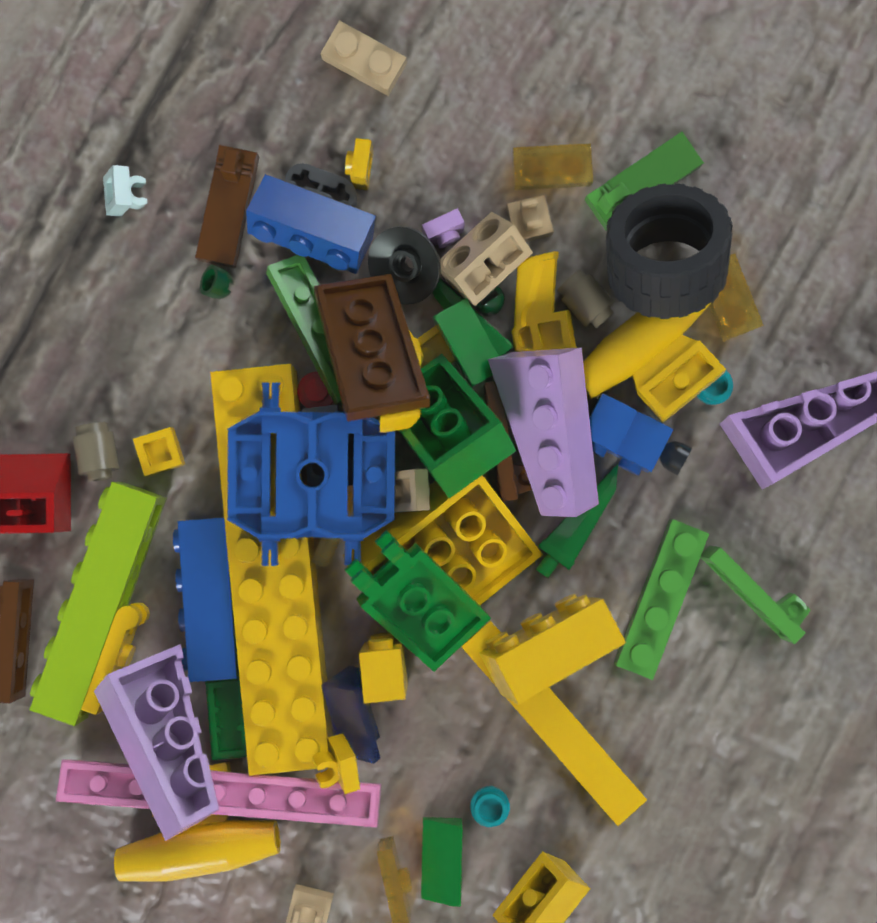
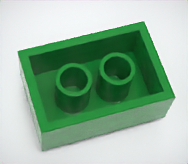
(458, 432)

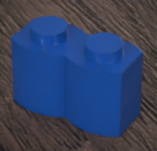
(627, 435)

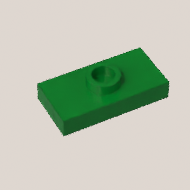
(225, 719)

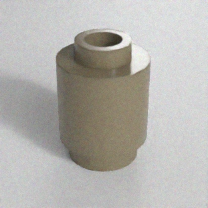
(586, 299)
(95, 451)

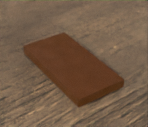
(370, 347)

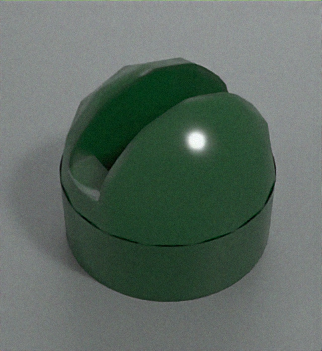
(215, 282)
(493, 306)

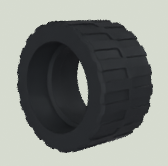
(673, 215)

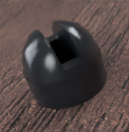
(674, 456)

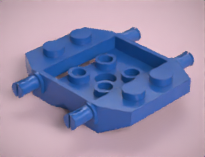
(301, 508)

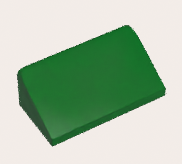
(466, 341)
(442, 860)

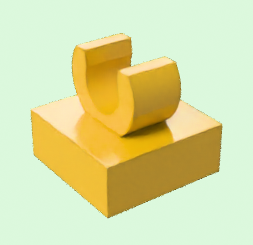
(340, 764)

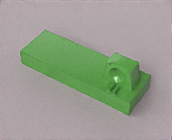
(663, 165)
(781, 616)

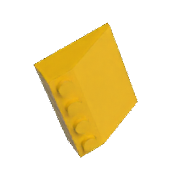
(465, 535)

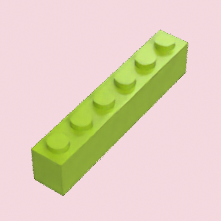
(100, 588)

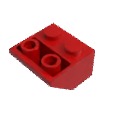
(35, 493)

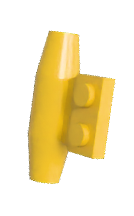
(663, 362)
(201, 850)

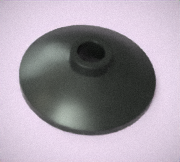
(389, 256)

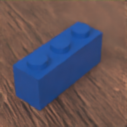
(310, 224)

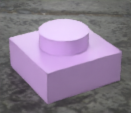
(444, 229)

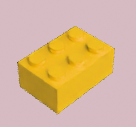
(551, 647)

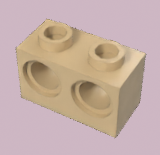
(484, 258)

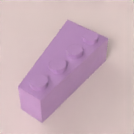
(551, 426)
(801, 428)
(160, 738)

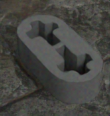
(323, 180)

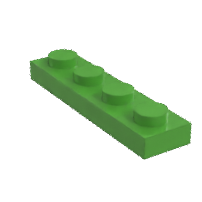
(295, 288)
(661, 598)

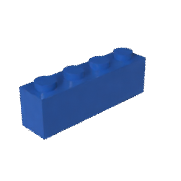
(207, 600)

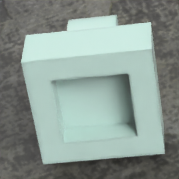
(118, 191)

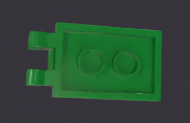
(417, 602)

